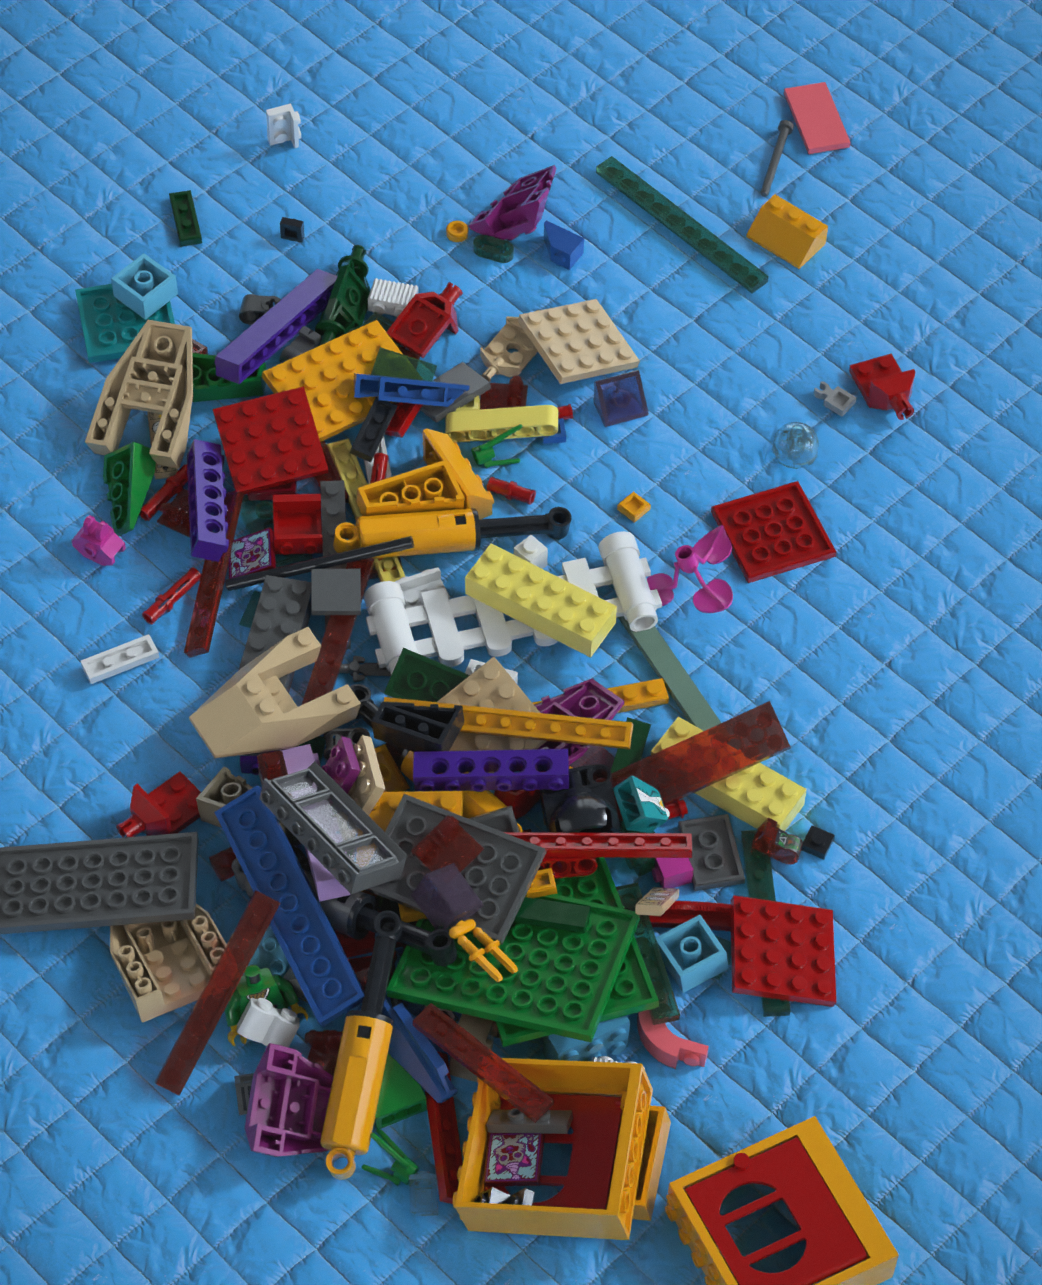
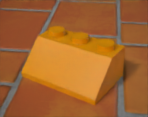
(787, 231)

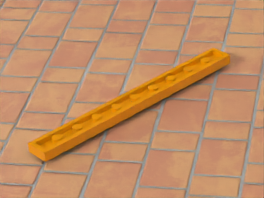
(539, 725)

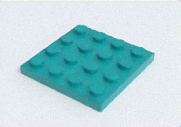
(109, 323)

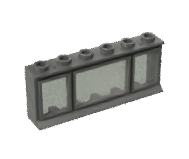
(334, 828)

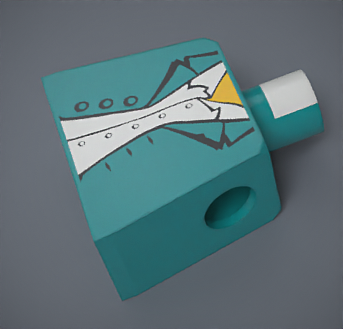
(640, 805)

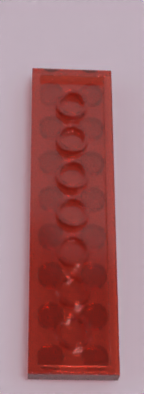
(710, 755)

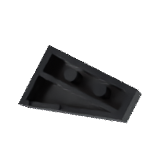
(418, 726)

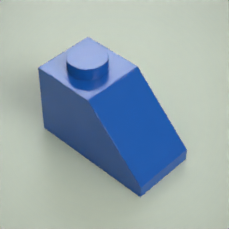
(562, 245)

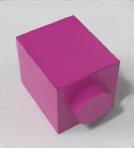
(672, 872)

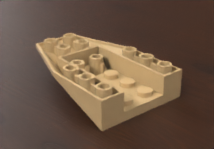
(166, 961)

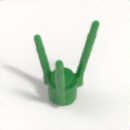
(484, 453)
(401, 1167)

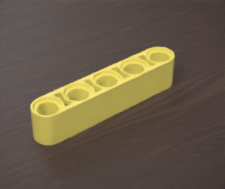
(490, 423)

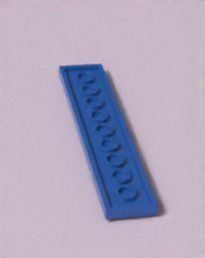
(300, 919)

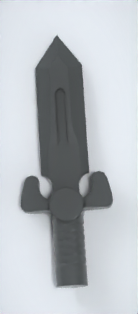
(367, 669)

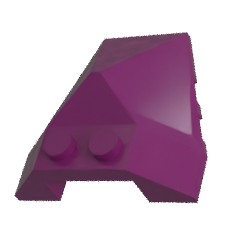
(519, 209)
(582, 700)
(287, 1104)

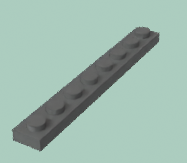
(332, 515)

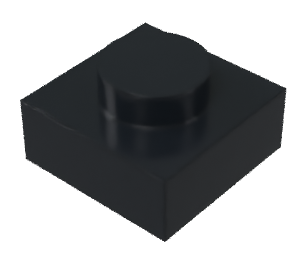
(292, 229)
(817, 842)

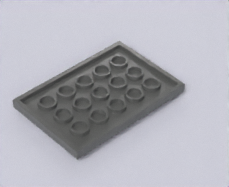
(497, 875)

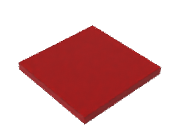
(773, 531)

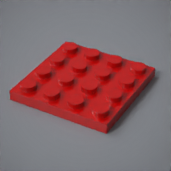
(270, 441)
(782, 951)

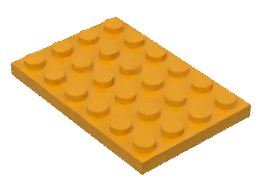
(329, 377)

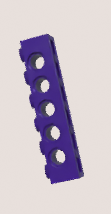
(206, 501)
(501, 762)

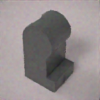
(304, 342)

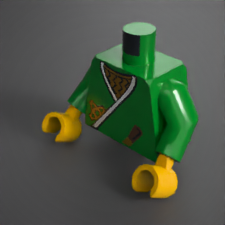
(259, 984)

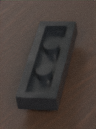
(373, 429)

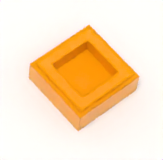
(634, 507)

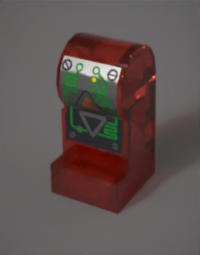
(777, 842)

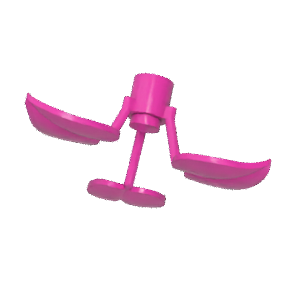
(714, 549)

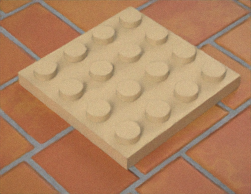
(578, 341)
(491, 688)

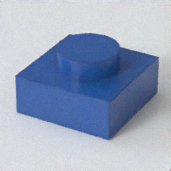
(559, 437)

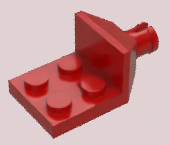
(426, 320)
(885, 384)
(163, 810)

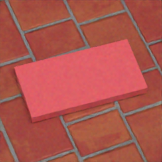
(817, 118)

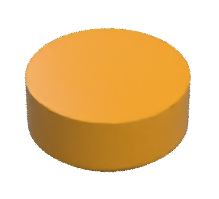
(457, 231)

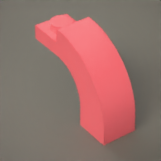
(668, 1047)

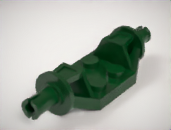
(348, 298)

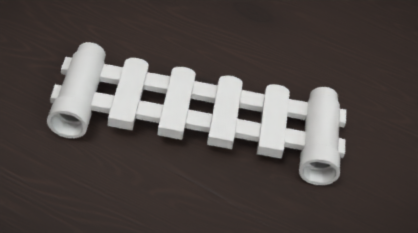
(393, 622)

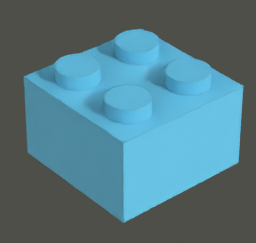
(144, 286)
(692, 953)

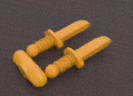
(476, 954)

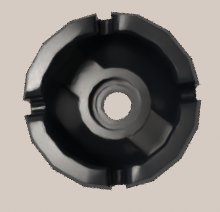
(584, 806)

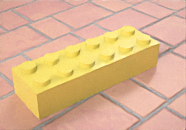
(540, 600)
(747, 794)

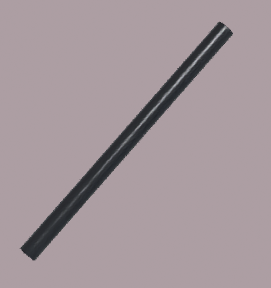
(321, 562)

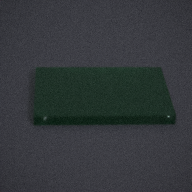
(402, 366)

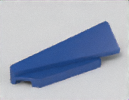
(407, 390)
(417, 1054)

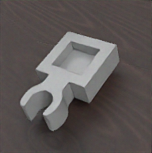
(835, 400)

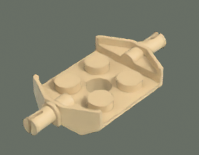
(499, 359)

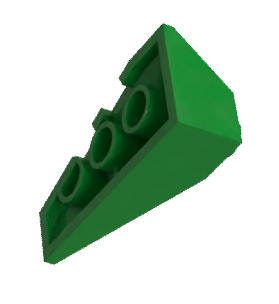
(128, 476)

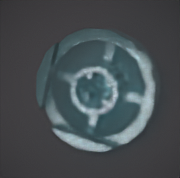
(795, 445)

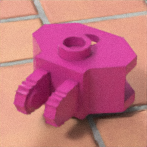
(98, 542)

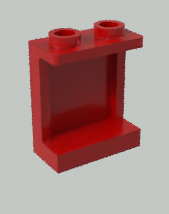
(297, 524)

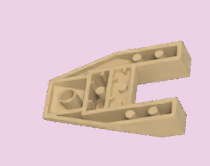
(153, 378)
(258, 713)

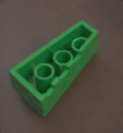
(212, 387)

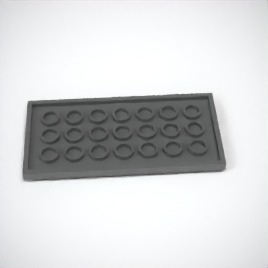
(98, 883)

